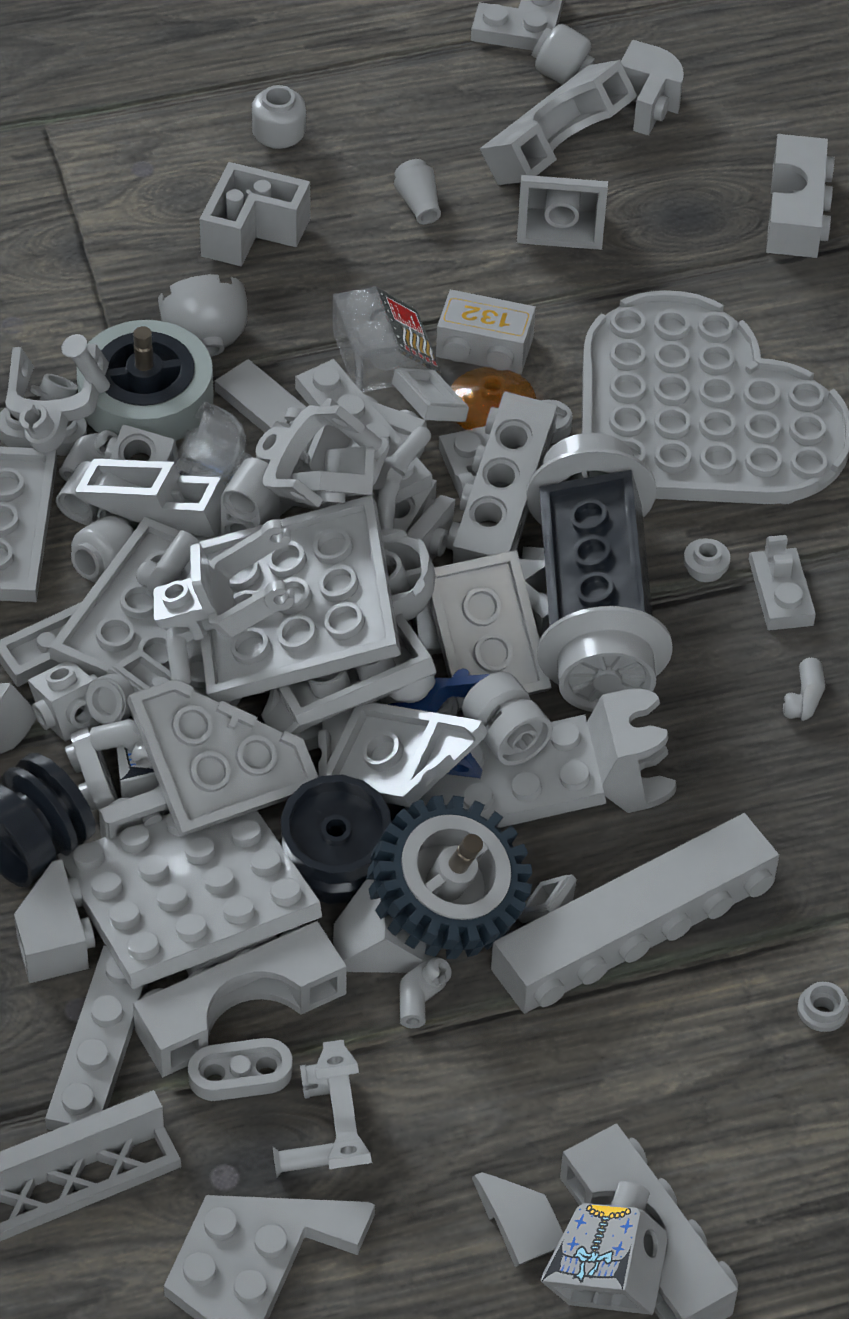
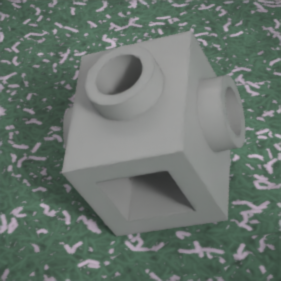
(62, 699)

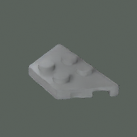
(396, 748)

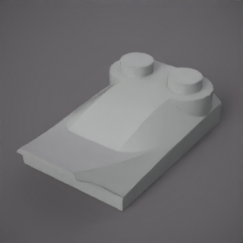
(318, 699)

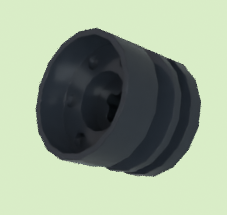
(39, 818)

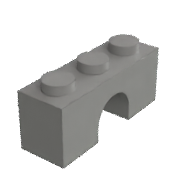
(800, 196)

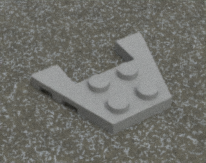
(246, 1247)

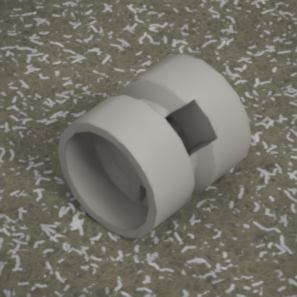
(513, 721)

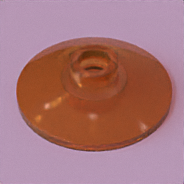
(484, 389)

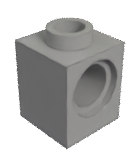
(135, 441)

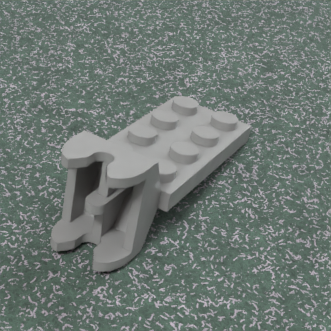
(574, 767)

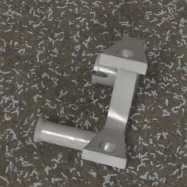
(47, 420)
(285, 446)
(332, 1078)

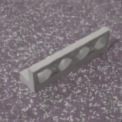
(72, 1149)

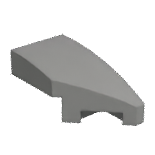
(521, 1216)

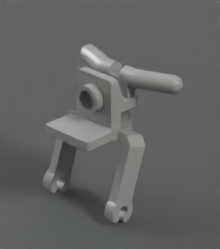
(389, 468)
(207, 601)

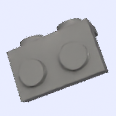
(345, 474)

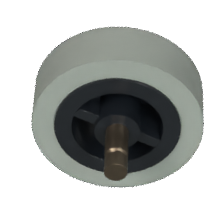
(154, 376)

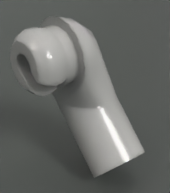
(86, 449)
(170, 564)
(812, 689)
(121, 734)
(420, 986)

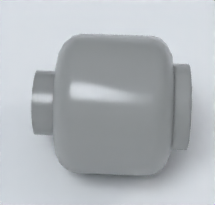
(562, 53)
(278, 117)
(98, 545)

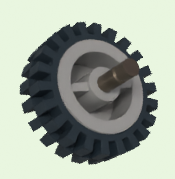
(449, 877)

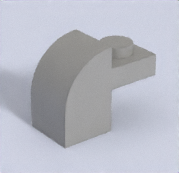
(657, 82)

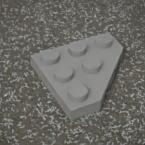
(215, 756)

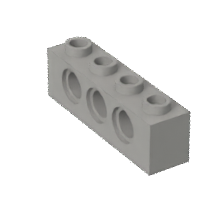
(518, 422)

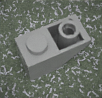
(49, 927)

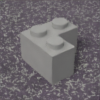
(252, 206)

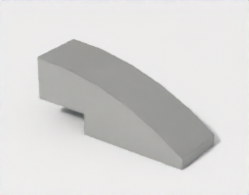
(156, 492)

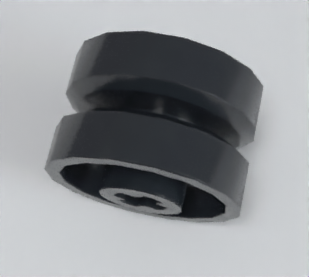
(332, 832)

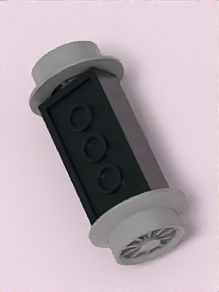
(596, 568)

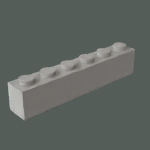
(634, 913)

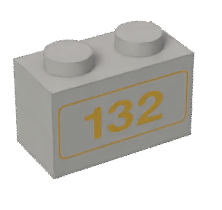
(485, 331)

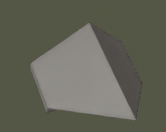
(368, 944)

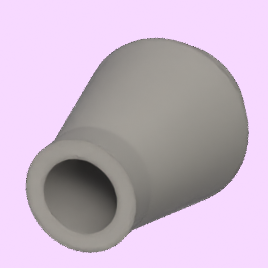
(418, 188)

